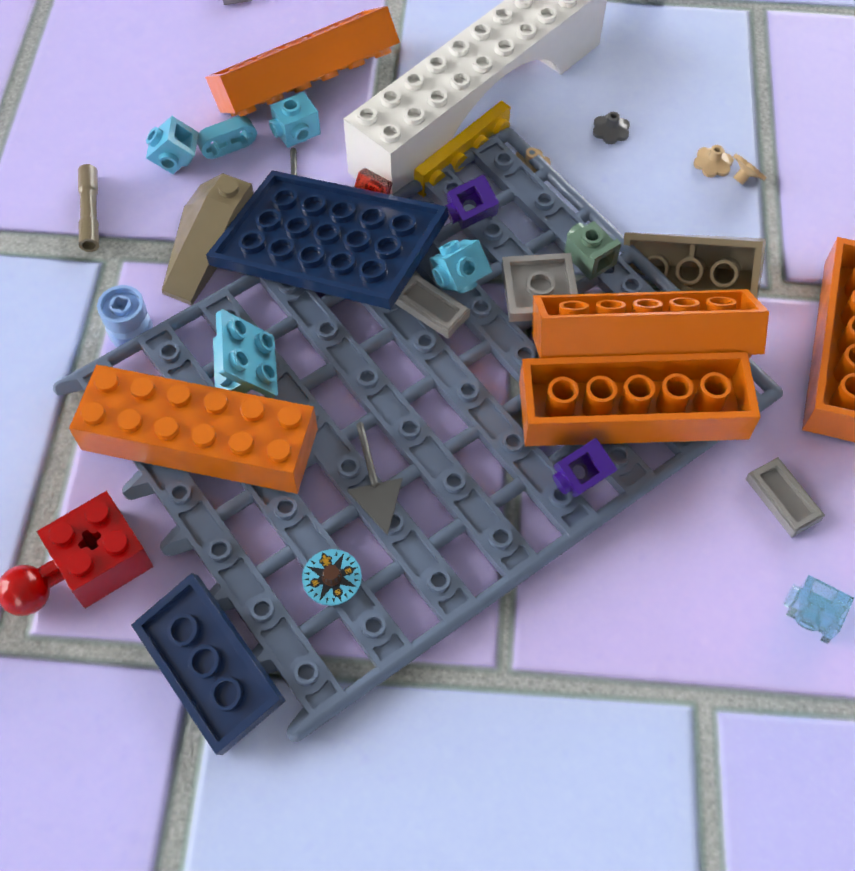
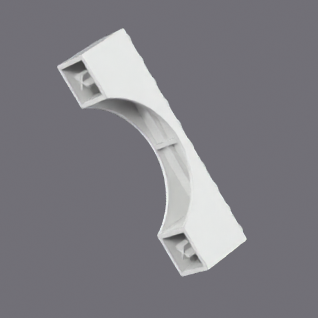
(432, 99)

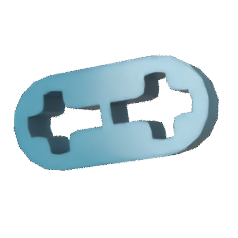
(226, 137)

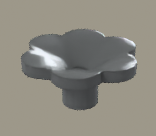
(611, 128)

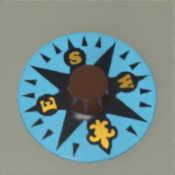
(331, 577)

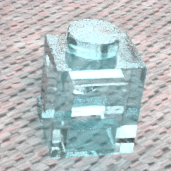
(818, 607)

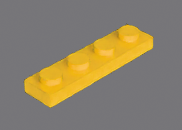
(473, 136)

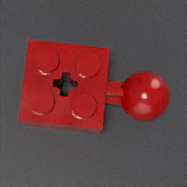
(88, 549)

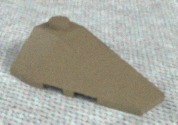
(200, 226)
(703, 260)

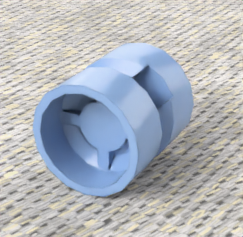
(123, 313)

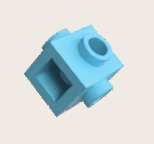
(294, 119)
(172, 145)
(460, 265)

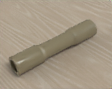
(88, 224)

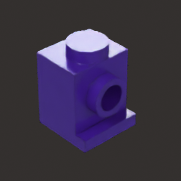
(474, 192)
(593, 460)

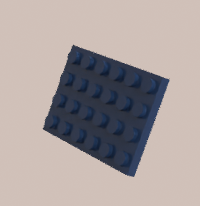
(329, 238)

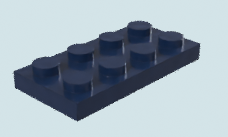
(207, 664)

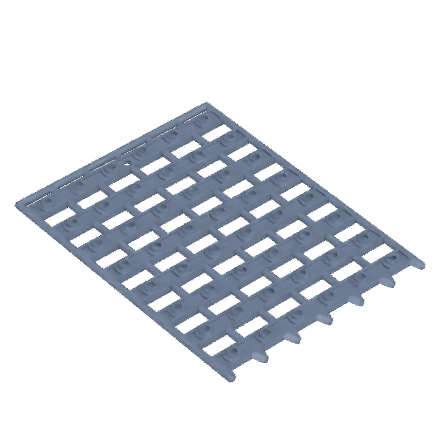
(242, 585)

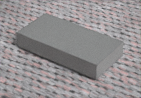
(432, 306)
(785, 497)

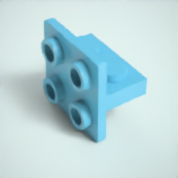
(244, 356)

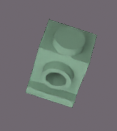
(592, 249)

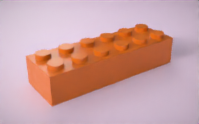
(303, 60)
(649, 323)
(832, 369)
(638, 399)
(195, 428)

